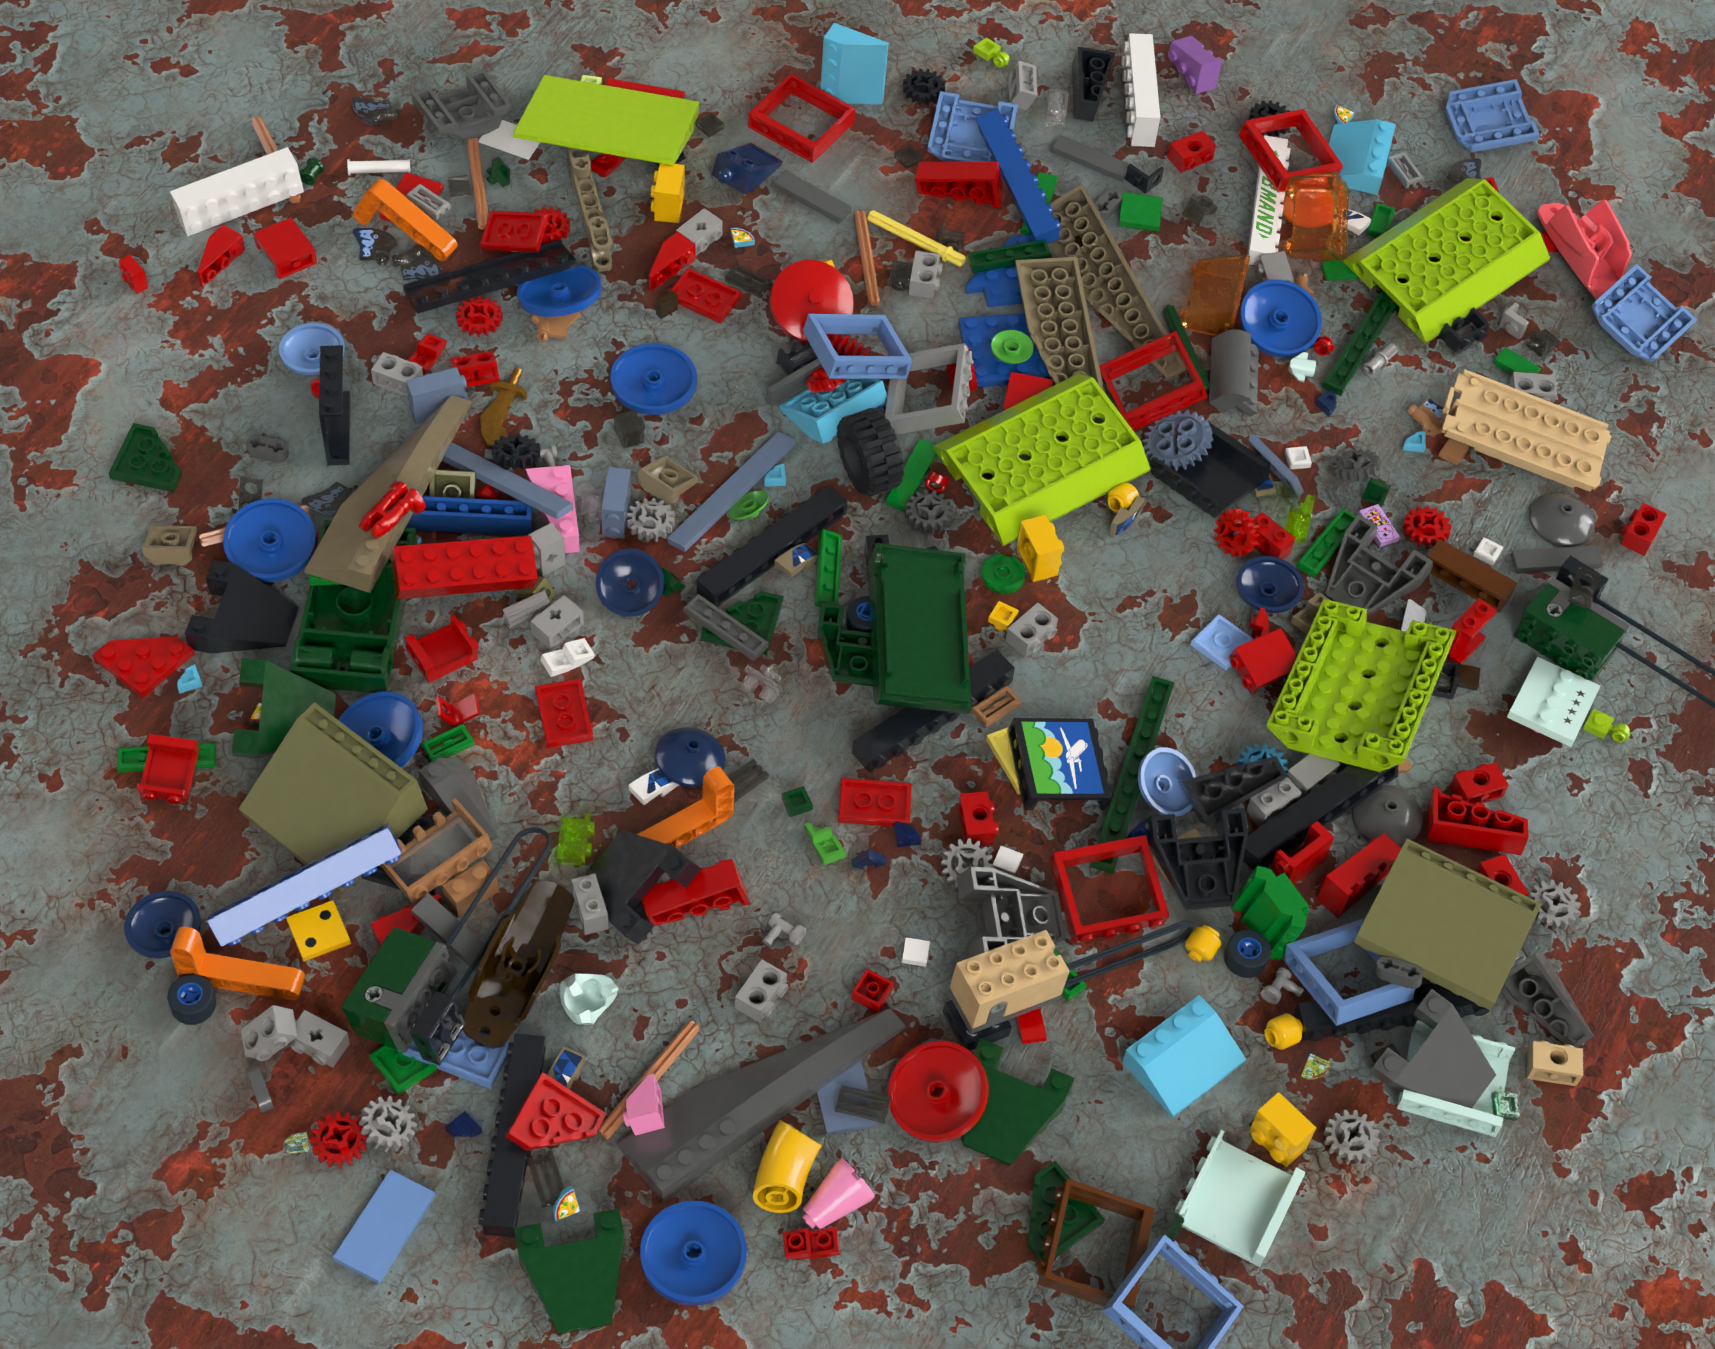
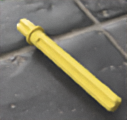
(916, 238)

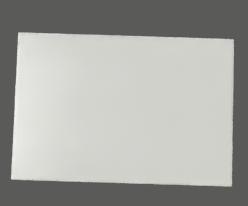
(503, 140)

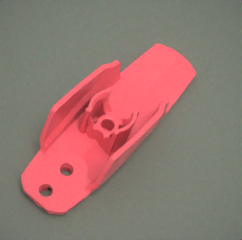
(1590, 245)

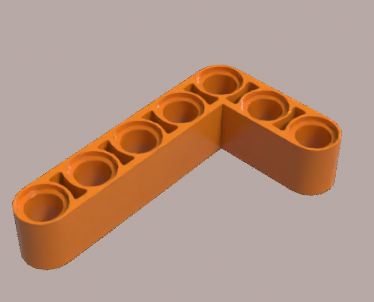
(406, 216)
(699, 817)
(233, 973)

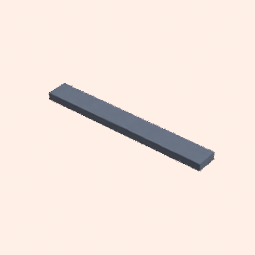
(507, 482)
(731, 491)

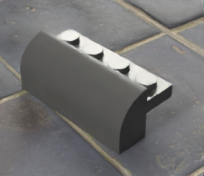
(1234, 372)

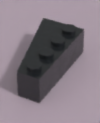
(1089, 78)
(1231, 786)

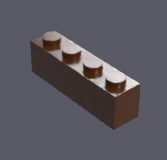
(1470, 575)

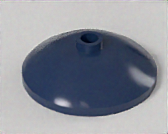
(618, 571)
(1270, 576)
(687, 764)
(156, 915)

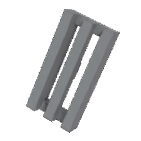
(1402, 172)
(425, 203)
(526, 608)

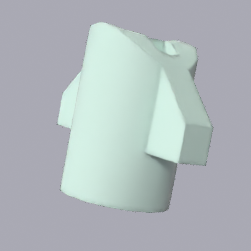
(1302, 367)

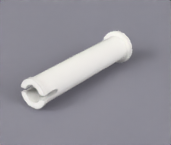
(386, 166)

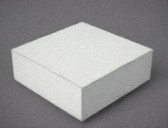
(1298, 457)
(1488, 551)
(1007, 860)
(915, 952)

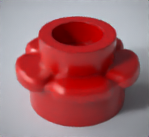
(1320, 348)

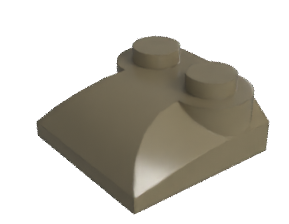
(666, 479)
(169, 544)

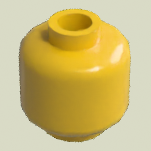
(1122, 496)
(1203, 943)
(1283, 1031)

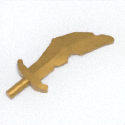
(497, 412)

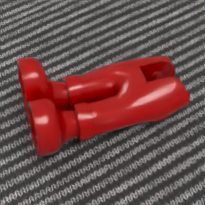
(382, 521)

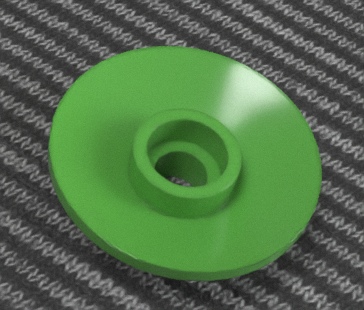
(1012, 346)
(749, 505)

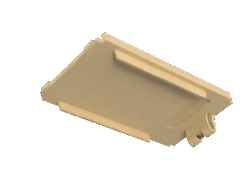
(1526, 431)

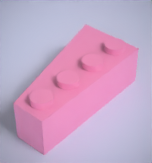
(559, 482)

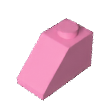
(645, 1107)

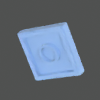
(1219, 641)

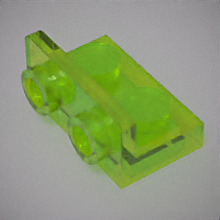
(1299, 520)
(574, 840)

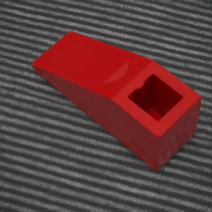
(219, 252)
(672, 257)
(401, 919)

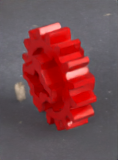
(556, 219)
(479, 316)
(820, 381)
(1235, 521)
(1426, 526)
(330, 1148)

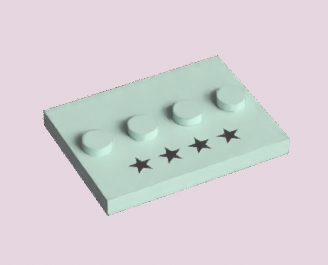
(1553, 701)

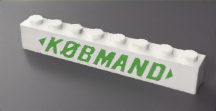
(1267, 207)

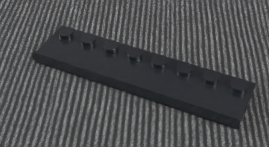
(488, 276)

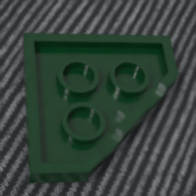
(145, 461)
(757, 614)
(1078, 1219)

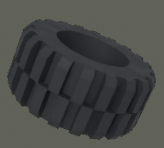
(870, 452)

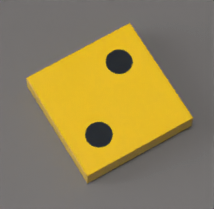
(318, 930)

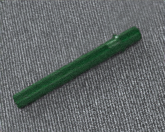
(1176, 325)

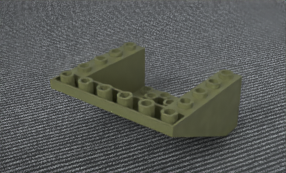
(329, 790)
(1448, 923)

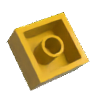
(668, 192)
(1040, 548)
(1282, 1130)

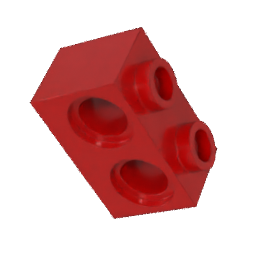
(477, 368)
(1643, 528)

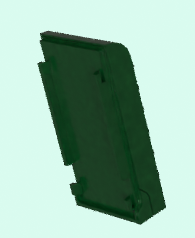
(919, 629)

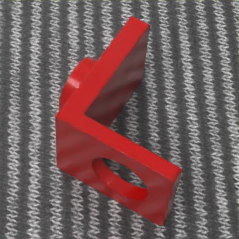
(459, 711)

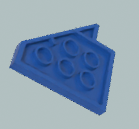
(1001, 284)

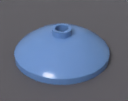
(301, 346)
(1159, 781)

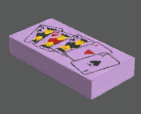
(1385, 531)

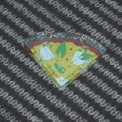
(1316, 1068)
(296, 1143)

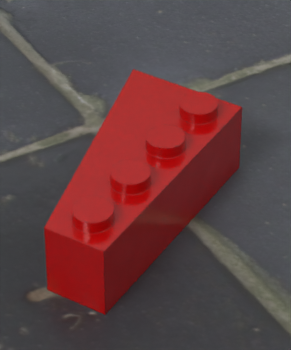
(961, 181)
(1474, 825)
(1358, 875)
(710, 889)

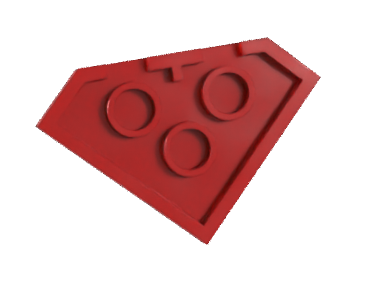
(144, 661)
(553, 1116)

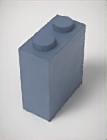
(432, 390)
(616, 502)

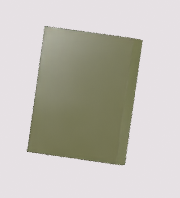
(453, 484)

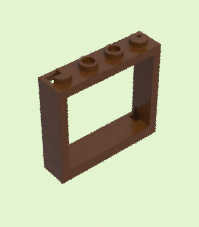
(1143, 1222)

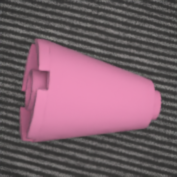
(837, 1196)

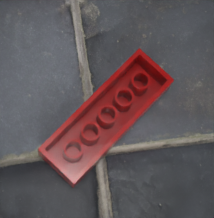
(463, 567)

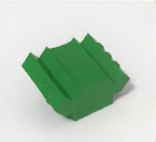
(1272, 908)

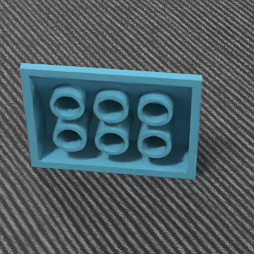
(853, 66)
(1363, 152)
(821, 411)
(1184, 1056)

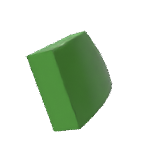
(825, 844)

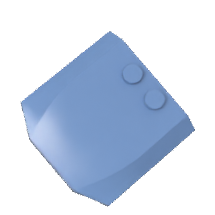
(1490, 116)
(956, 131)
(1641, 316)

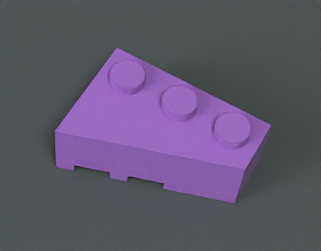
(1195, 63)

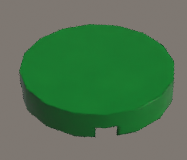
(1002, 574)

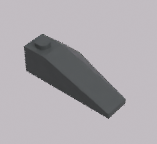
(452, 779)
(1542, 995)

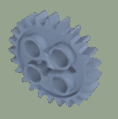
(1192, 441)

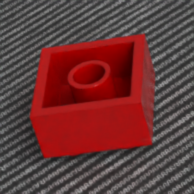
(133, 274)
(872, 991)

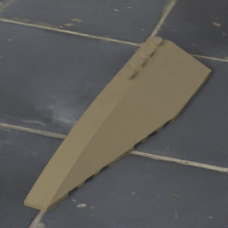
(1107, 275)
(1058, 317)
(355, 556)

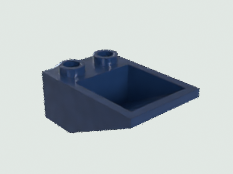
(745, 167)

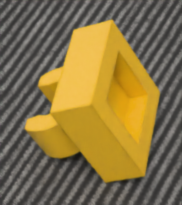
(1003, 616)

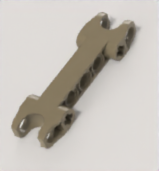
(590, 209)

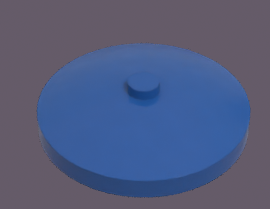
(560, 292)
(1280, 318)
(653, 379)
(270, 539)
(386, 723)
(693, 1253)

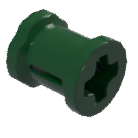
(311, 171)

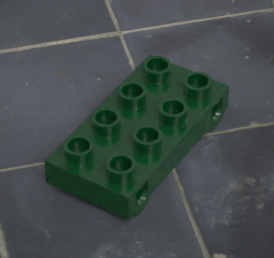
(350, 634)

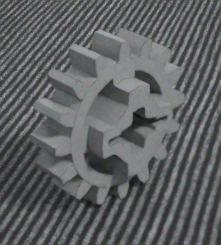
(650, 519)
(960, 856)
(1557, 905)
(387, 1124)
(1359, 1147)

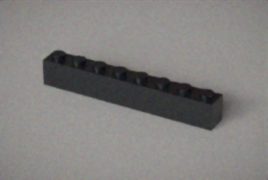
(761, 551)
(912, 725)
(1322, 804)
(1319, 1025)
(510, 1162)

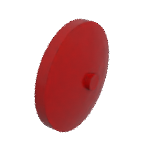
(808, 289)
(938, 1091)

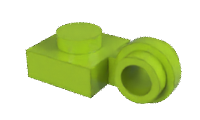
(988, 49)
(1601, 724)

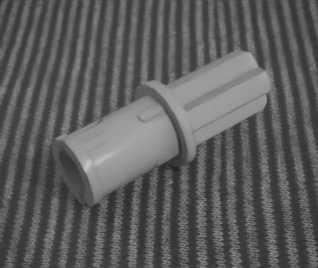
(1380, 359)

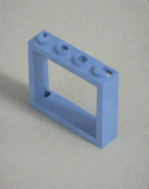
(857, 367)
(1339, 1010)
(1189, 1268)

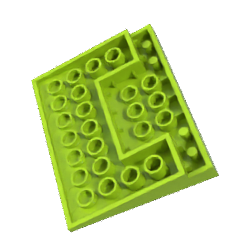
(608, 120)

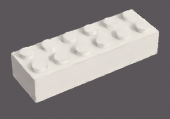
(1141, 90)
(237, 191)

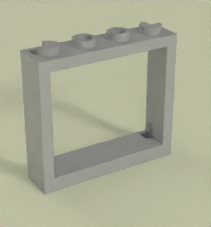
(937, 416)

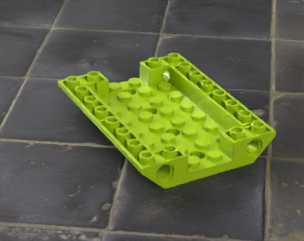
(1466, 271)
(1059, 473)
(1330, 680)

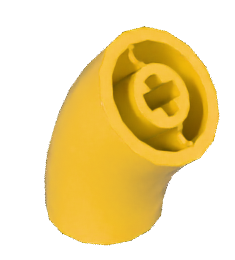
(784, 1169)

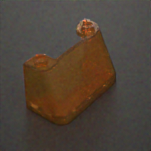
(1318, 217)
(1215, 294)

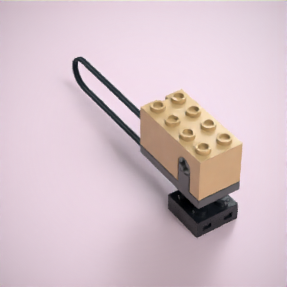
(1022, 979)

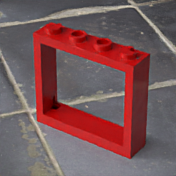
(786, 137)
(1267, 159)
(1165, 404)
(1101, 852)

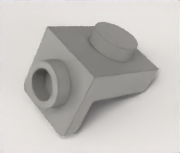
(1512, 322)

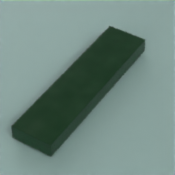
(1006, 255)

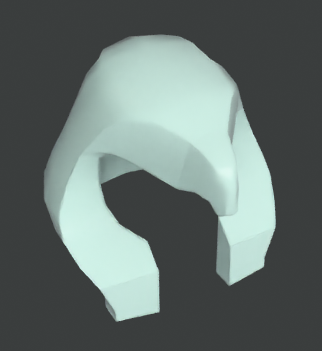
(586, 996)

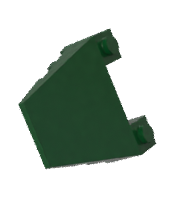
(844, 650)
(283, 701)
(1014, 1108)
(575, 1278)

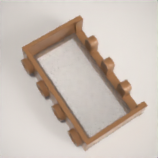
(438, 853)

